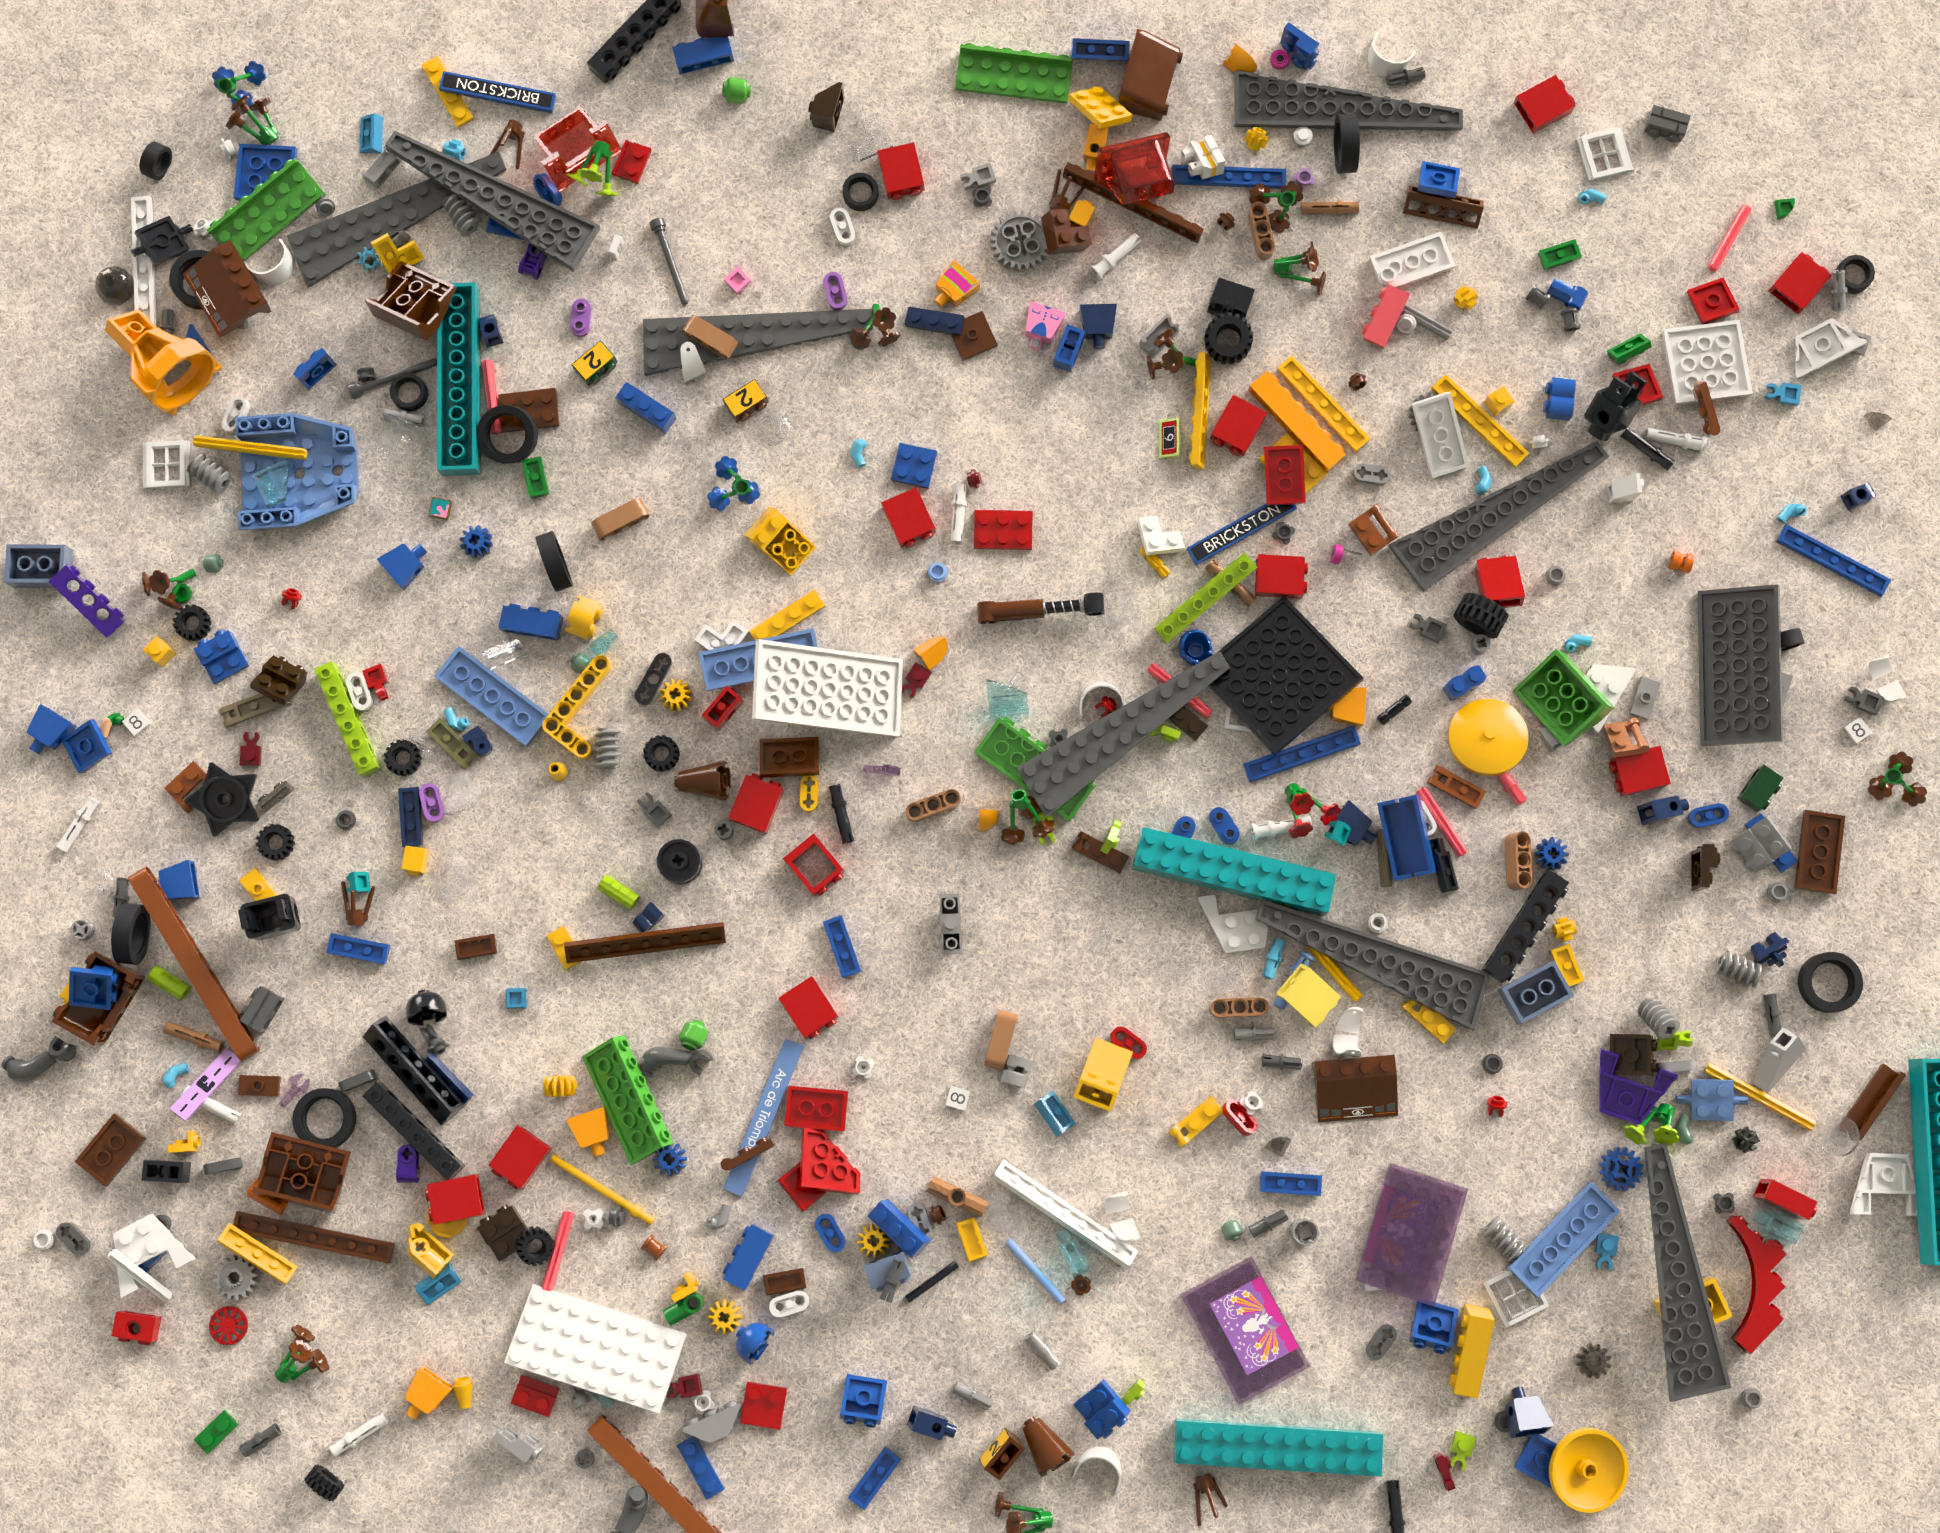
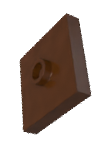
(975, 337)

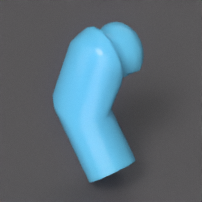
(1591, 195)
(856, 450)
(1485, 481)
(1577, 640)
(456, 723)

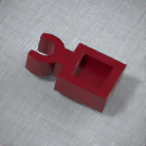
(917, 678)
(250, 754)
(687, 1386)
(1443, 1465)

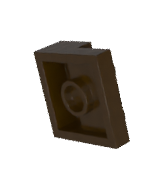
(279, 679)
(1702, 861)
(1634, 1054)
(502, 1231)

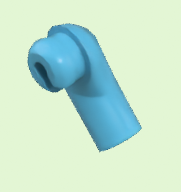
(1791, 510)
(172, 1073)

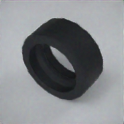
(155, 160)
(860, 177)
(1866, 265)
(419, 402)
(1791, 639)

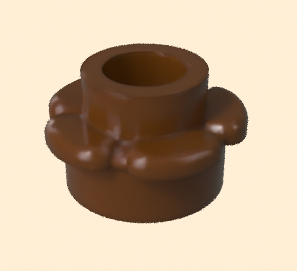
(1228, 219)
(1357, 379)
(937, 1214)
(1086, 1285)

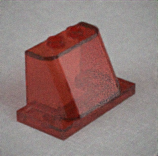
(569, 143)
(1136, 168)

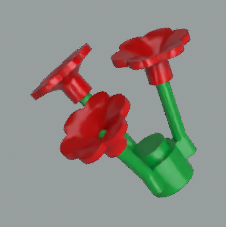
(1300, 803)

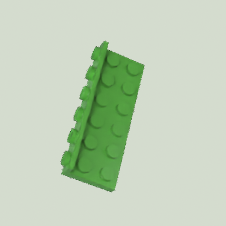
(1014, 73)
(267, 209)
(1009, 747)
(627, 1099)

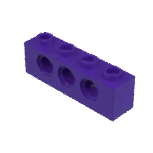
(60, 583)

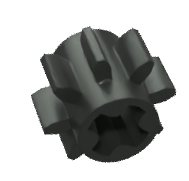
(1745, 1139)

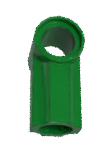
(682, 1309)

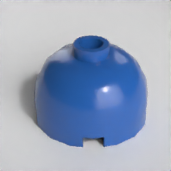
(752, 1341)

